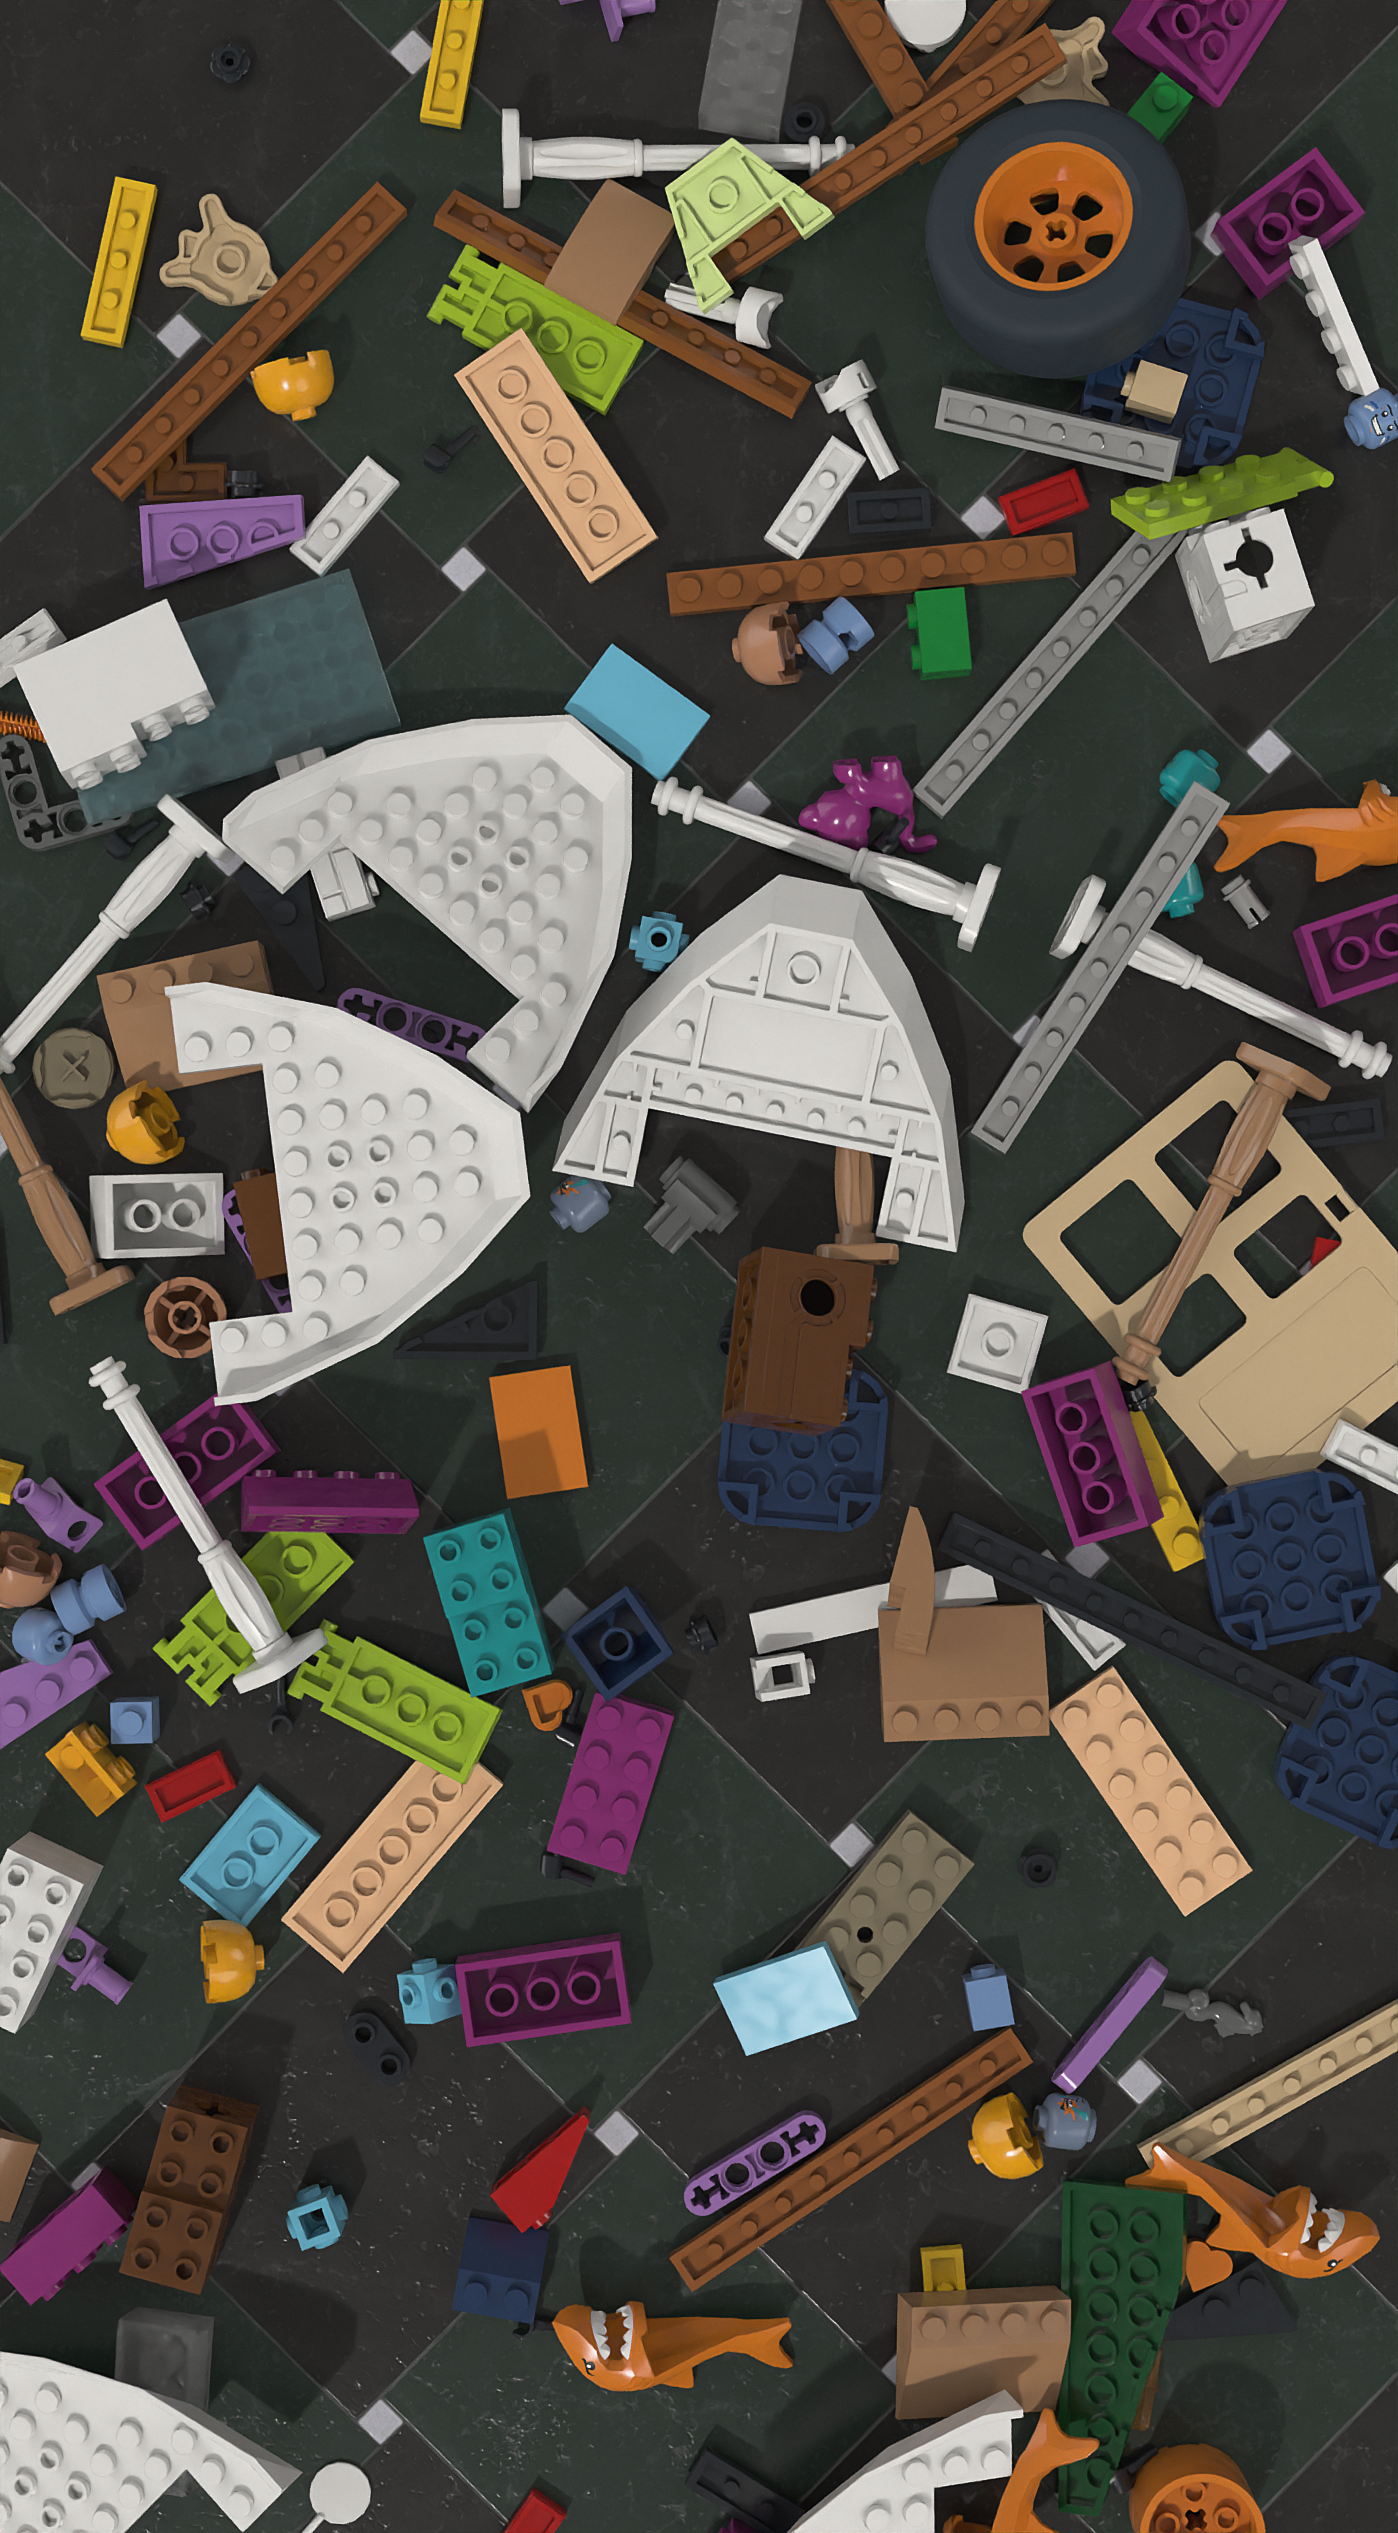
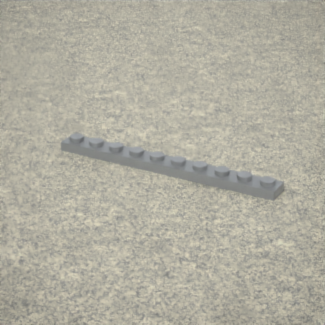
(1043, 670)
(1100, 966)

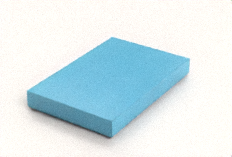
(637, 713)
(250, 1857)
(786, 1998)

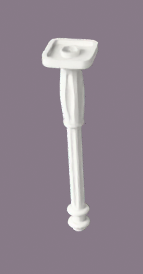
(610, 158)
(881, 872)
(128, 908)
(1177, 965)
(228, 1574)

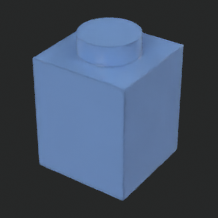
(135, 1720)
(988, 1997)

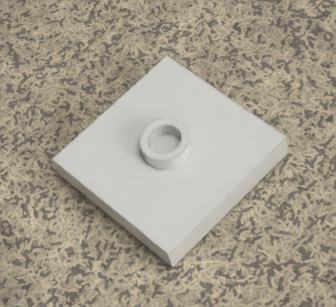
(997, 1344)

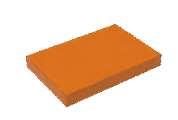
(538, 1432)

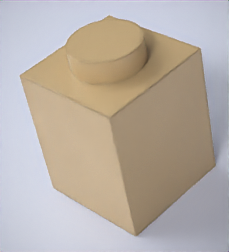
(1153, 391)

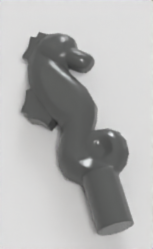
(1227, 2019)

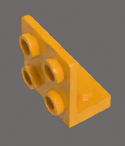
(92, 1767)

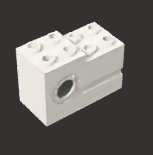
(1244, 581)
(114, 691)
(39, 1907)

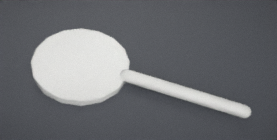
(338, 2494)

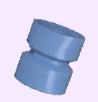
(835, 635)
(84, 1601)

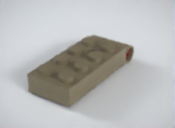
(892, 1896)

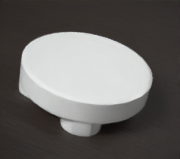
(925, 22)

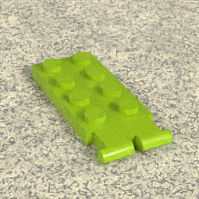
(578, 347)
(1218, 492)
(292, 1574)
(398, 1703)

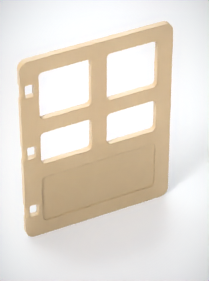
(1300, 1358)

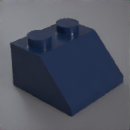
(618, 1642)
(500, 2270)

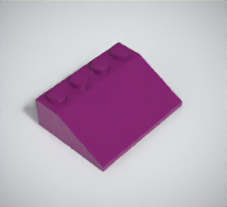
(1197, 41)
(327, 1504)

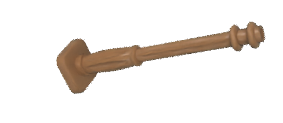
(1236, 1162)
(855, 1213)
(57, 1219)

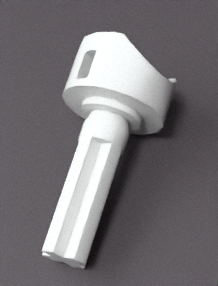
(749, 314)
(848, 394)

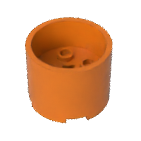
(1193, 2480)

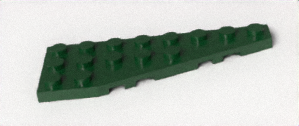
(1123, 2280)

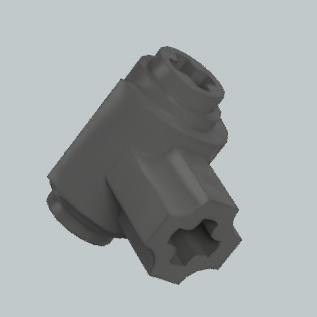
(690, 1205)

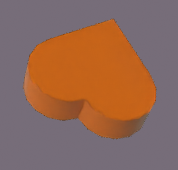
(547, 1701)
(1206, 2264)

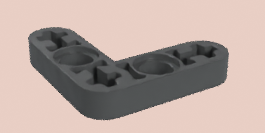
(39, 810)

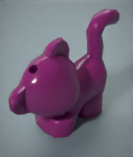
(845, 812)

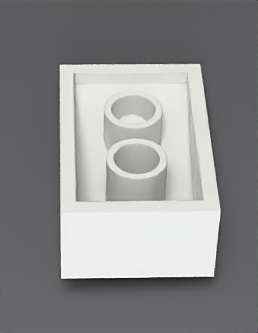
(156, 1215)

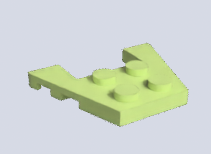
(725, 199)

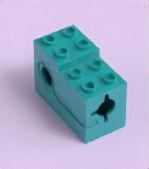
(490, 1602)

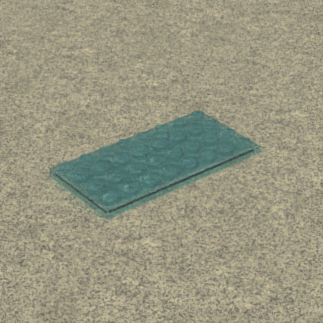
(283, 680)

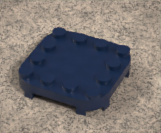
(1222, 362)
(807, 1479)
(1288, 1558)
(1350, 1755)

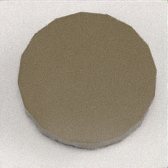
(74, 1068)

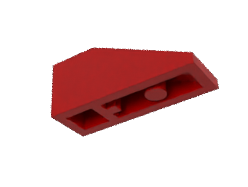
(535, 2182)

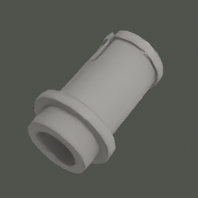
(1243, 899)

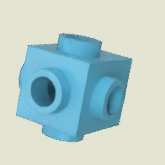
(654, 957)
(429, 1992)
(311, 2229)

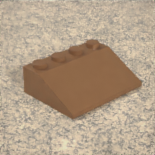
(142, 1014)
(977, 1679)
(977, 2343)

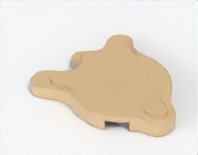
(1083, 66)
(222, 260)

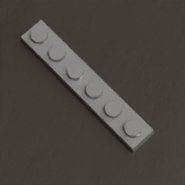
(1058, 433)

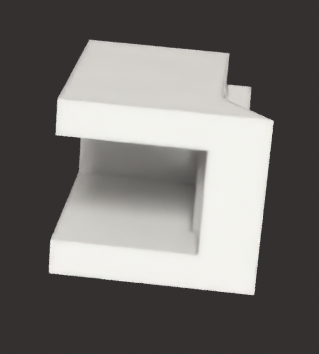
(802, 1675)

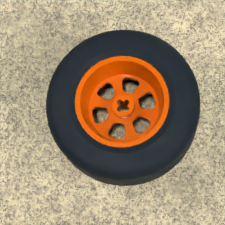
(1068, 154)

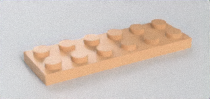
(556, 456)
(1148, 1791)
(387, 1859)

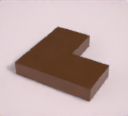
(186, 482)

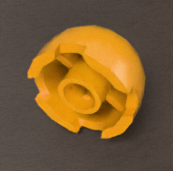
(295, 384)
(143, 1125)
(228, 1960)
(1004, 2140)

